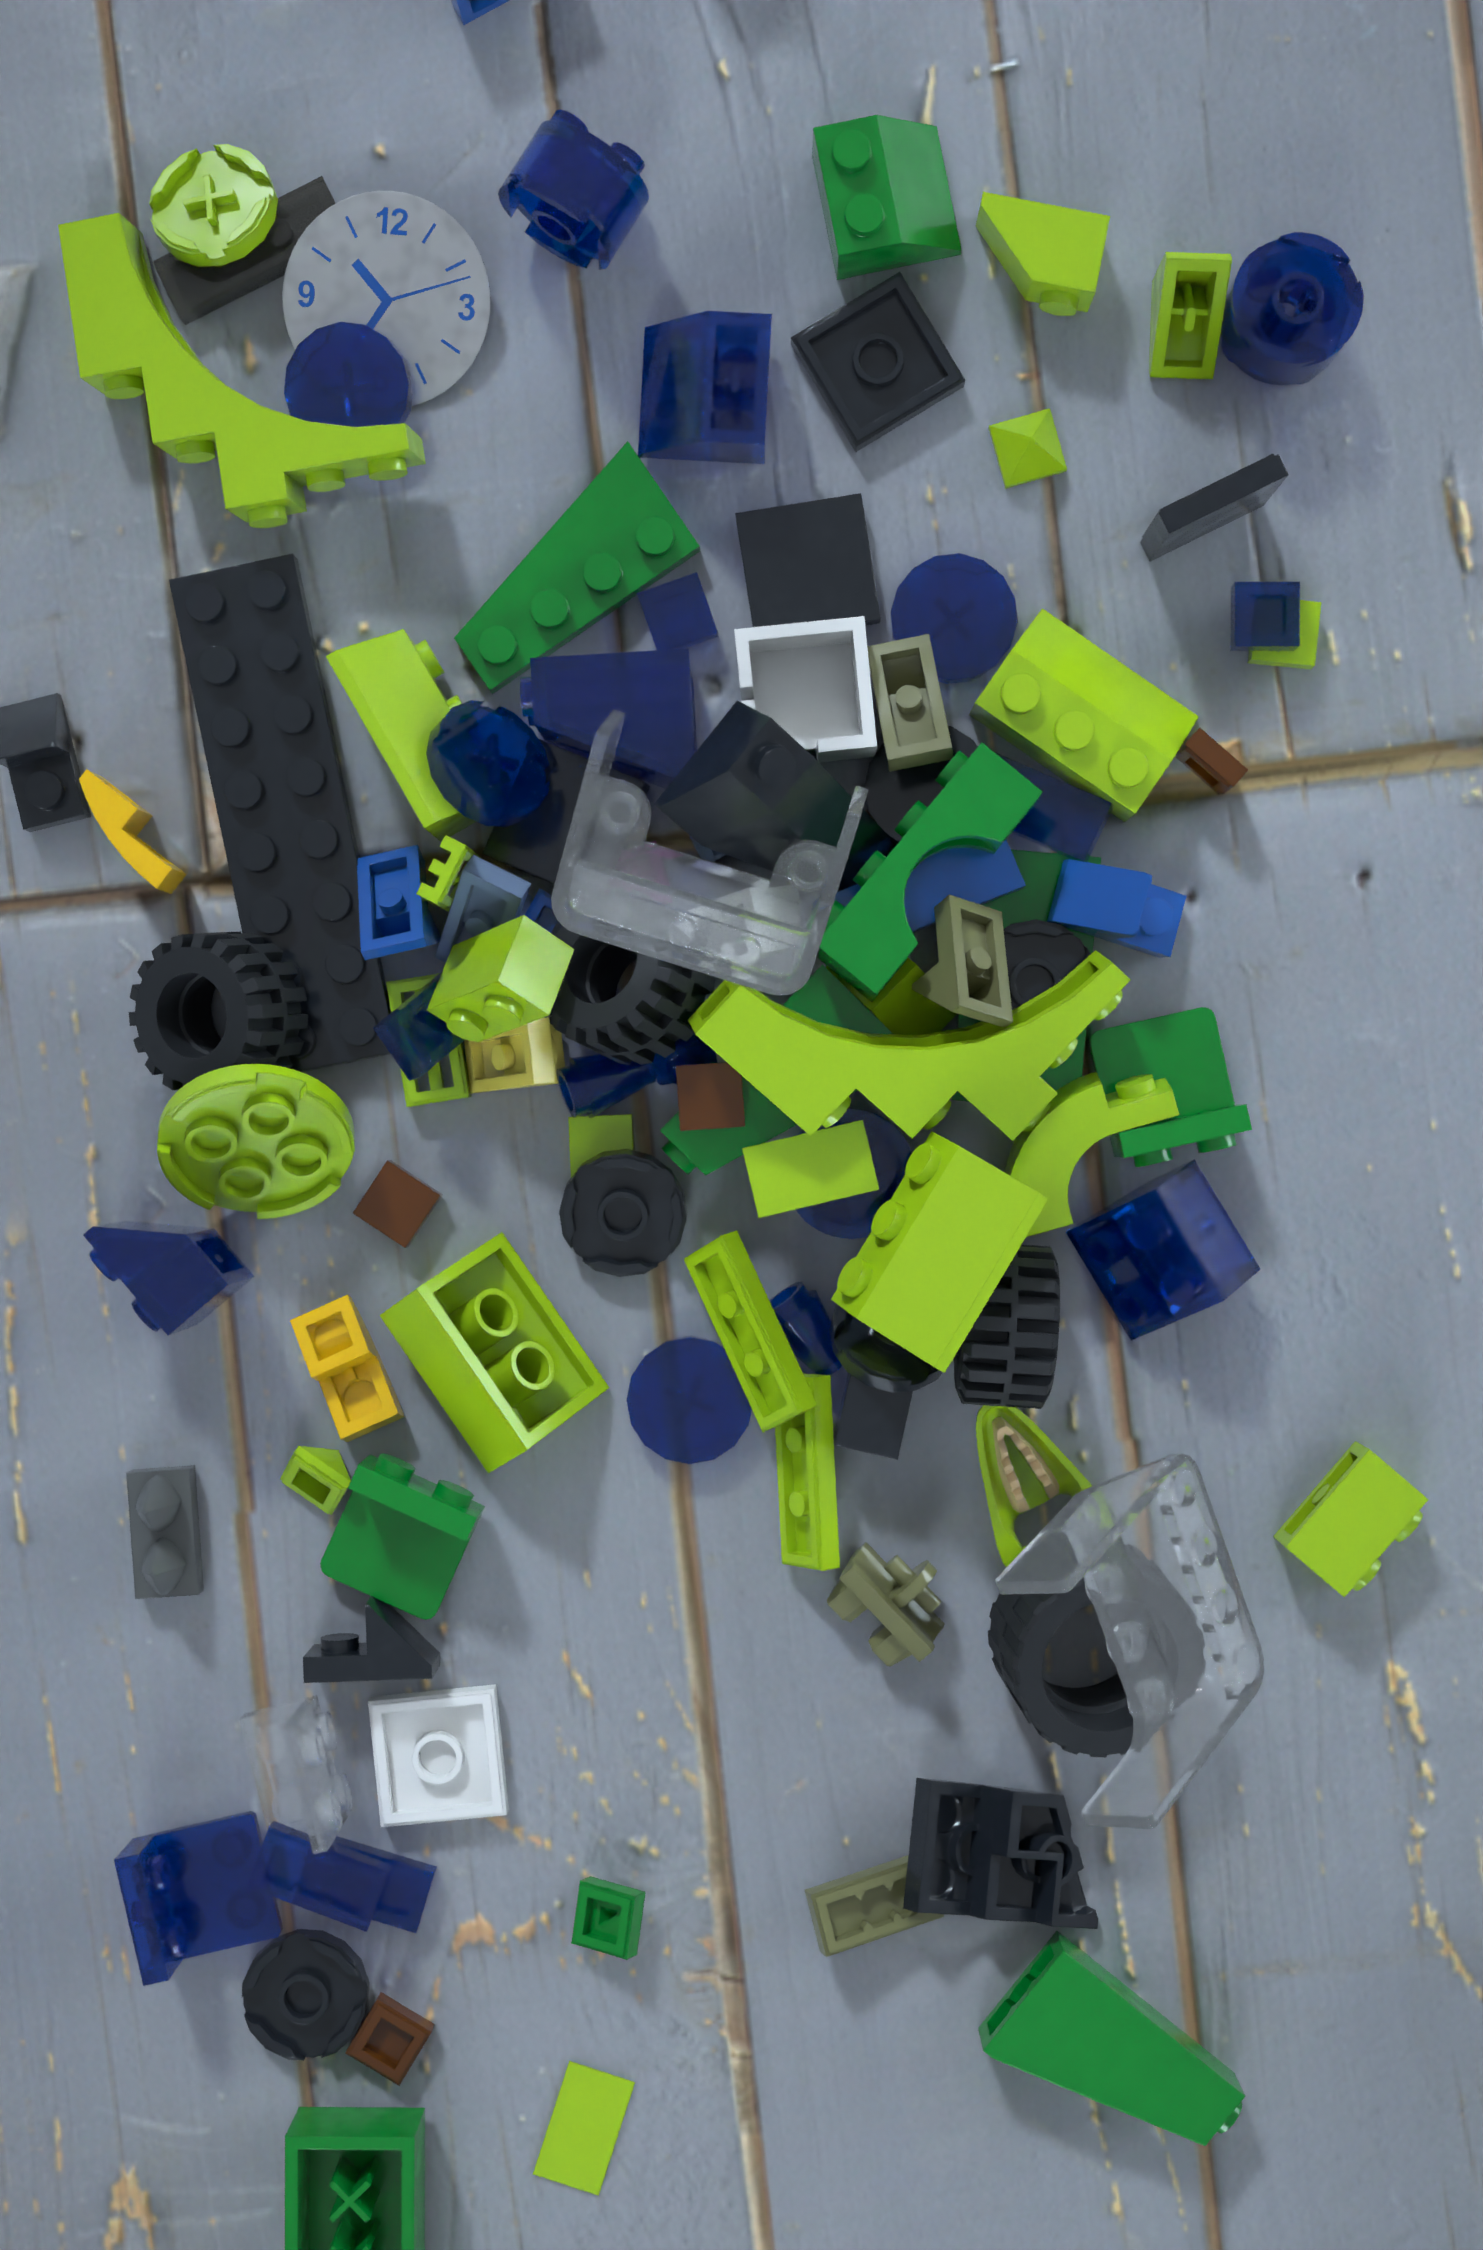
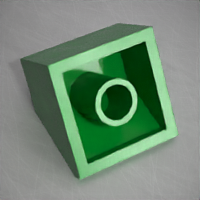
(883, 194)

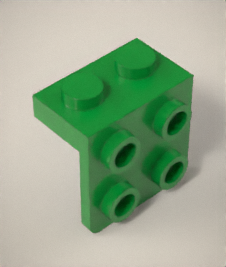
(1190, 1056)
(401, 1535)

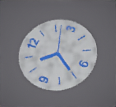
(400, 272)

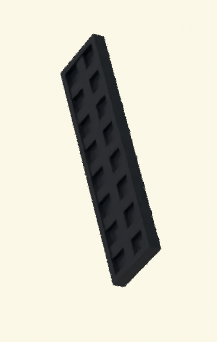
(282, 794)

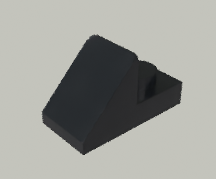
(42, 763)
(390, 1652)

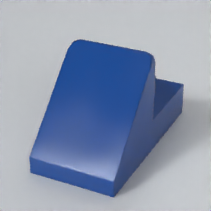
(1117, 906)
(389, 909)

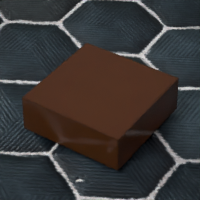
(1210, 762)
(709, 1096)
(397, 1203)
(390, 2038)

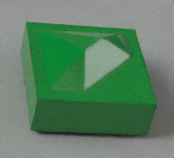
(608, 1917)

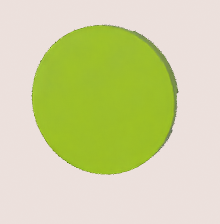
(256, 1140)

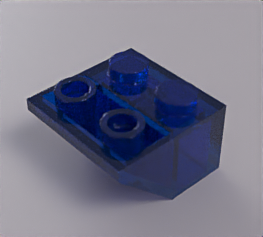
(706, 388)
(1164, 1251)
(170, 1270)

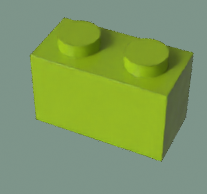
(500, 980)
(1352, 1519)

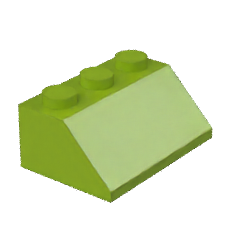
(400, 705)
(1084, 715)
(938, 1250)
(494, 1352)

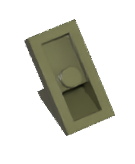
(909, 703)
(971, 963)

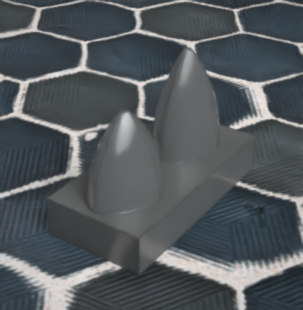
(165, 1532)

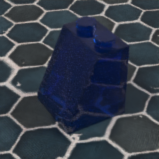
(655, 688)

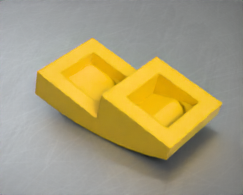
(122, 822)
(347, 1367)

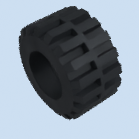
(177, 999)
(638, 1020)
(1015, 1338)

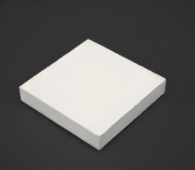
(438, 1755)

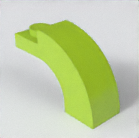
(1074, 1123)

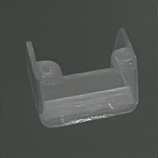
(687, 907)

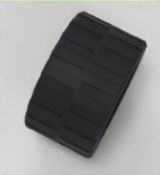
(1078, 1719)

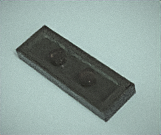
(205, 289)

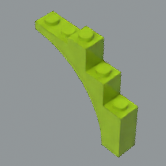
(131, 343)
(816, 1065)

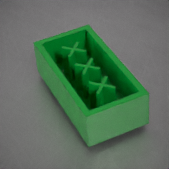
(355, 2179)

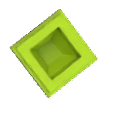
(1027, 448)
(317, 1476)

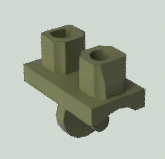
(895, 1597)

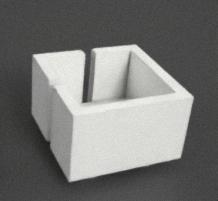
(812, 683)

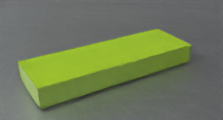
(750, 1331)
(808, 1484)

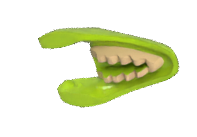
(1019, 1471)

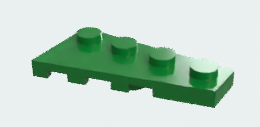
(586, 566)

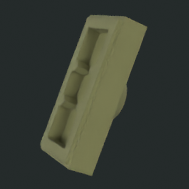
(862, 1907)

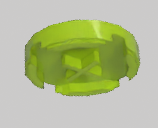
(213, 205)

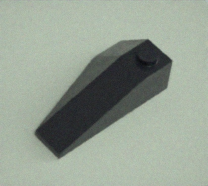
(760, 791)

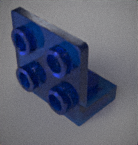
(191, 1893)

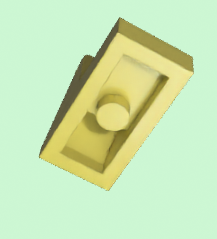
(515, 1058)

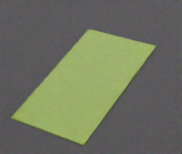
(810, 1169)
(583, 2128)

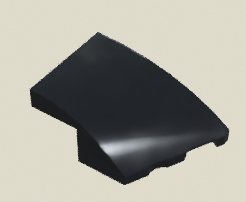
(994, 1855)

